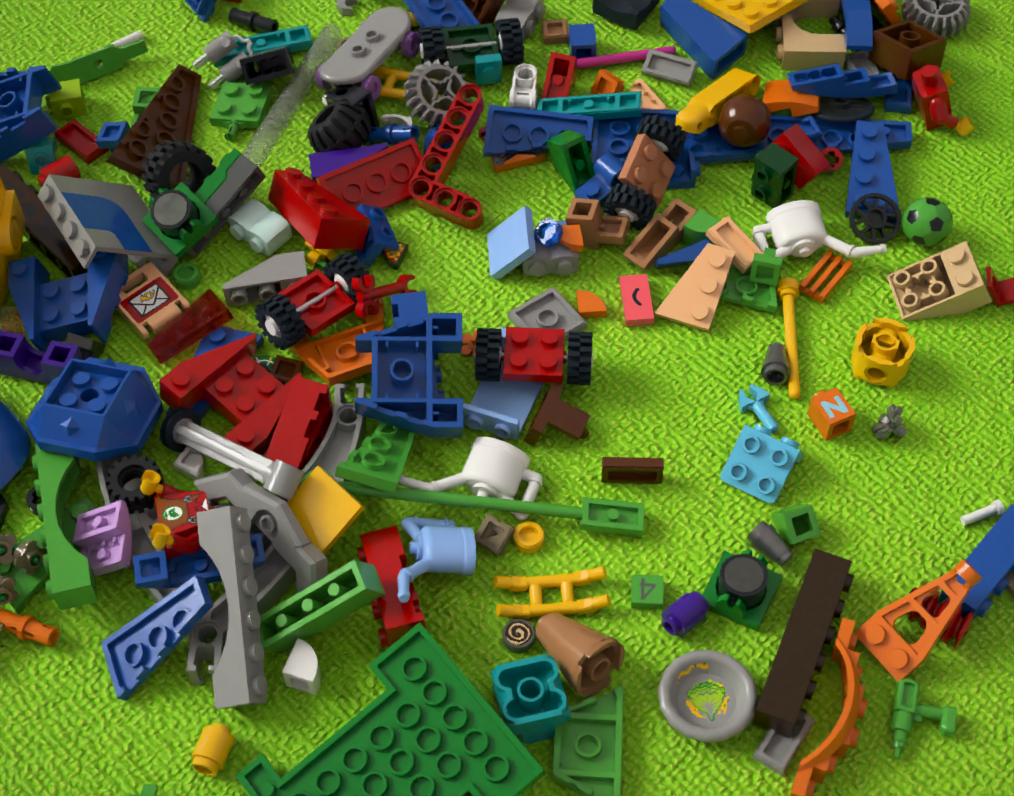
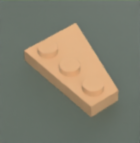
(699, 290)

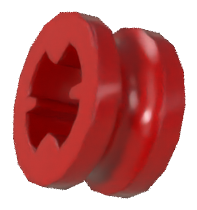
(836, 154)

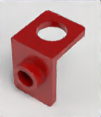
(1001, 291)

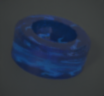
(548, 232)

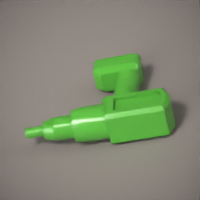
(907, 710)

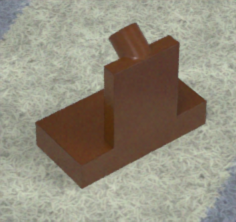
(559, 416)

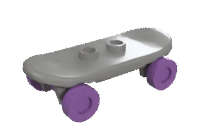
(367, 49)

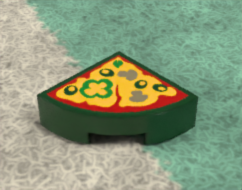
(395, 258)

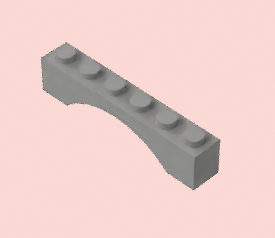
(240, 672)

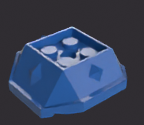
(96, 410)

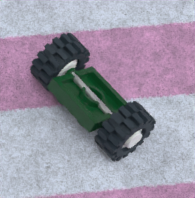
(466, 42)

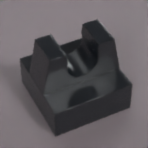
(88, 346)

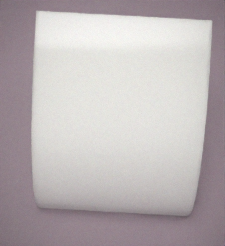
(302, 669)

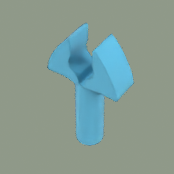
(761, 396)

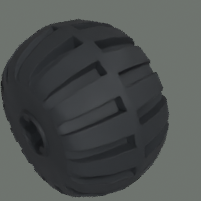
(339, 127)

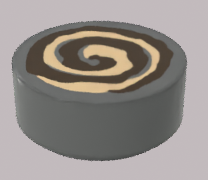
(518, 635)

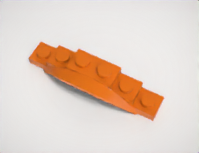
(844, 735)

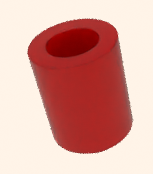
(63, 167)

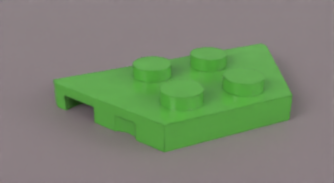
(591, 746)

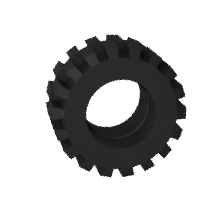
(169, 156)

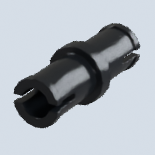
(252, 21)

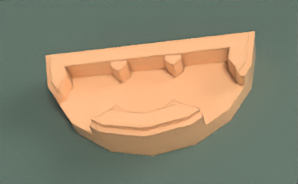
(649, 98)

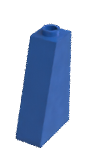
(703, 35)

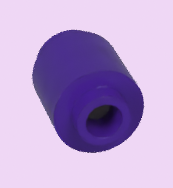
(685, 614)

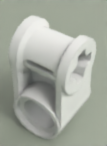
(524, 87)

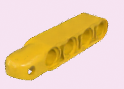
(705, 106)

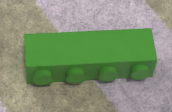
(320, 606)

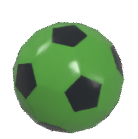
(927, 221)

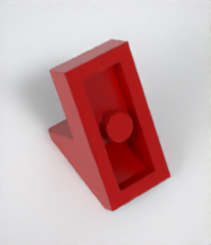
(560, 76)

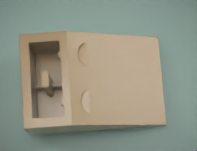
(940, 285)

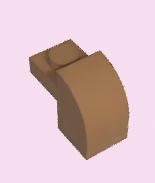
(595, 226)

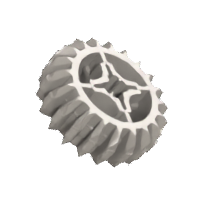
(939, 16)
(422, 83)

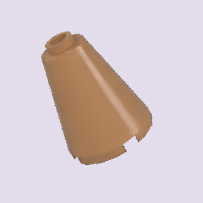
(580, 652)

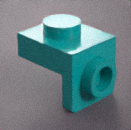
(488, 69)
(41, 154)

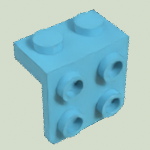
(761, 463)

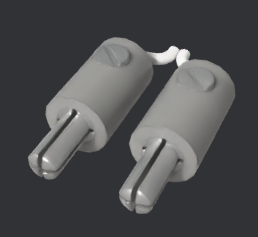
(217, 50)

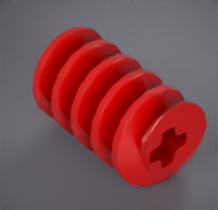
(957, 627)

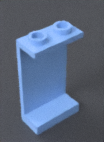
(502, 405)

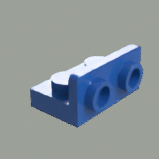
(378, 236)

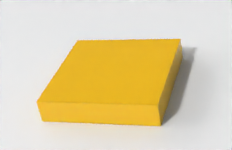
(324, 508)

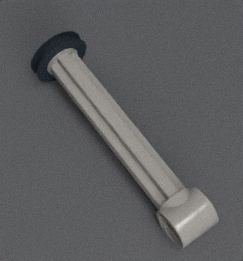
(184, 429)

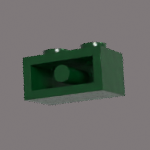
(774, 175)

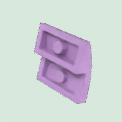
(105, 537)

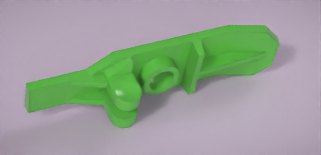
(83, 66)

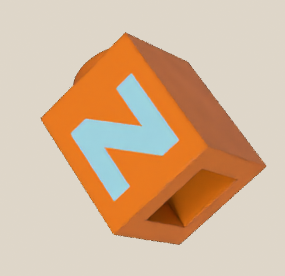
(831, 413)

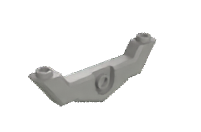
(273, 518)

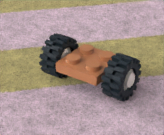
(646, 171)

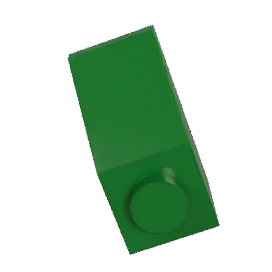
(571, 158)

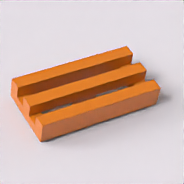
(835, 262)

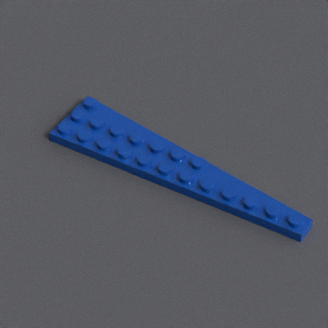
(617, 137)

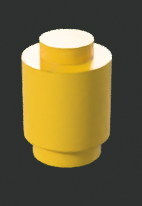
(212, 749)

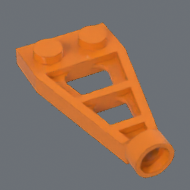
(889, 645)

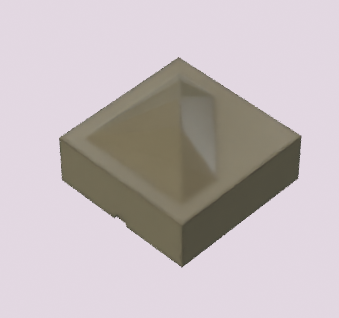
(494, 534)

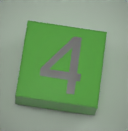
(647, 591)

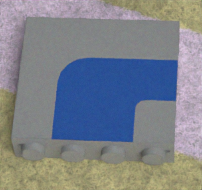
(103, 219)

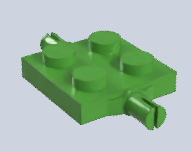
(241, 107)

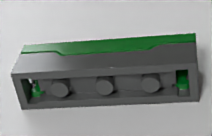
(225, 192)

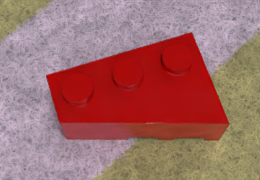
(301, 423)

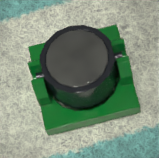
(176, 215)
(741, 586)

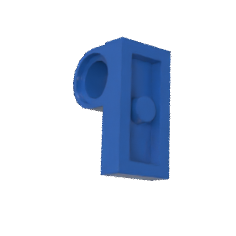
(606, 176)

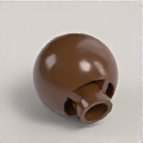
(744, 121)

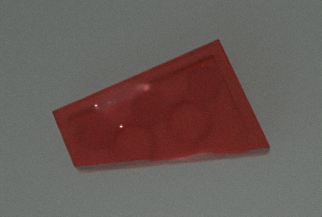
(190, 326)

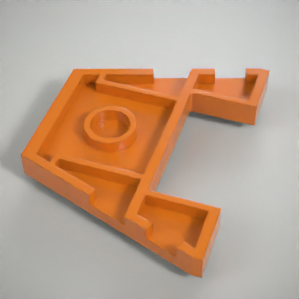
(335, 355)

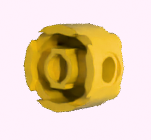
(882, 352)

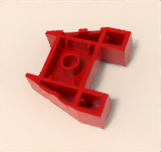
(234, 388)

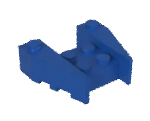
(21, 113)
(70, 304)
(405, 375)

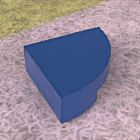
(811, 129)

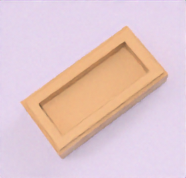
(730, 236)

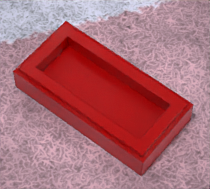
(80, 141)

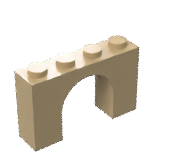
(808, 50)

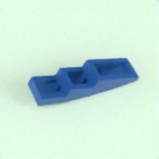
(832, 82)

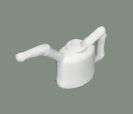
(800, 231)
(490, 471)

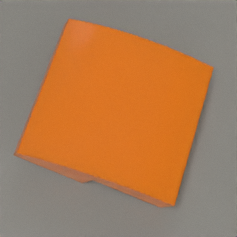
(780, 96)

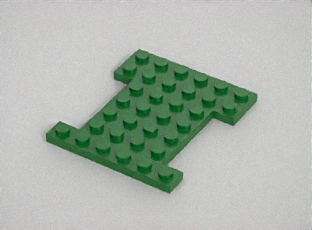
(415, 739)

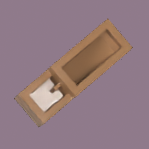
(660, 235)

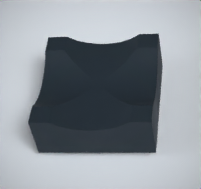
(624, 12)

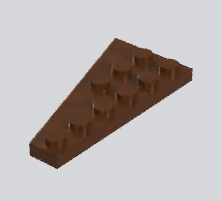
(165, 118)

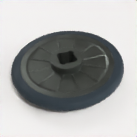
(844, 109)

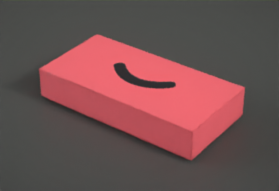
(636, 300)

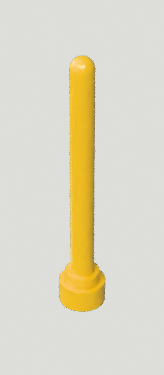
(787, 291)

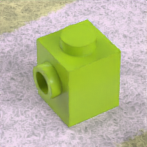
(68, 101)

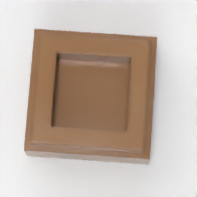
(555, 31)

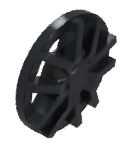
(875, 218)

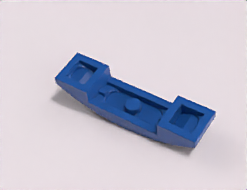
(858, 24)
(157, 572)

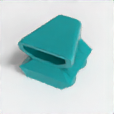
(531, 697)

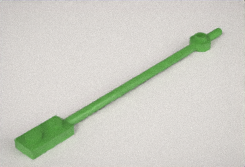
(595, 513)

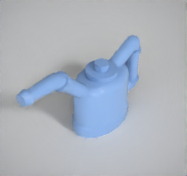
(436, 548)

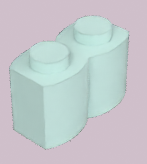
(259, 227)

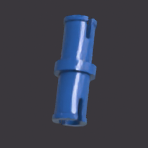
(393, 134)

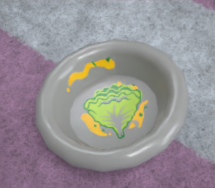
(707, 696)

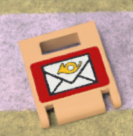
(150, 302)

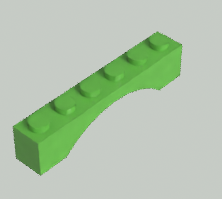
(71, 575)

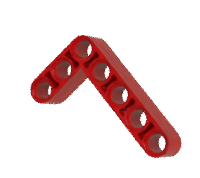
(446, 159)

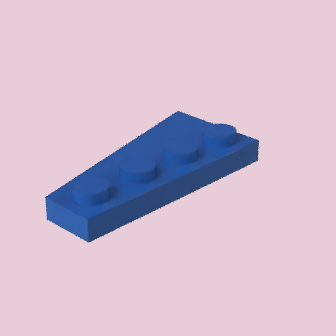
(870, 168)

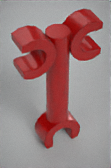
(367, 293)

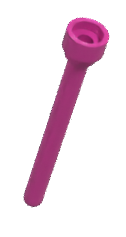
(619, 57)

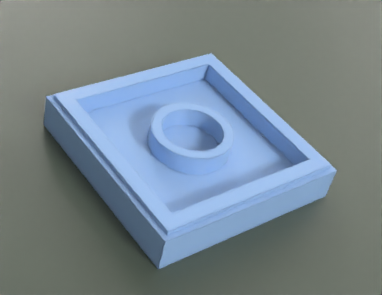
(511, 243)

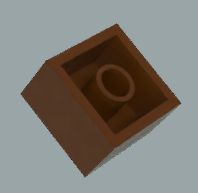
(906, 48)

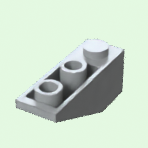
(266, 279)

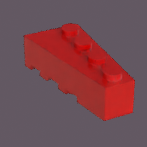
(316, 212)
(387, 553)

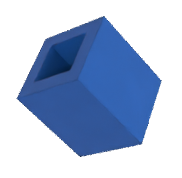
(582, 40)

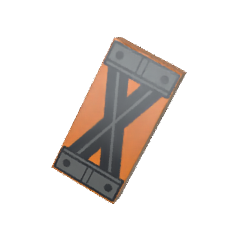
(514, 160)

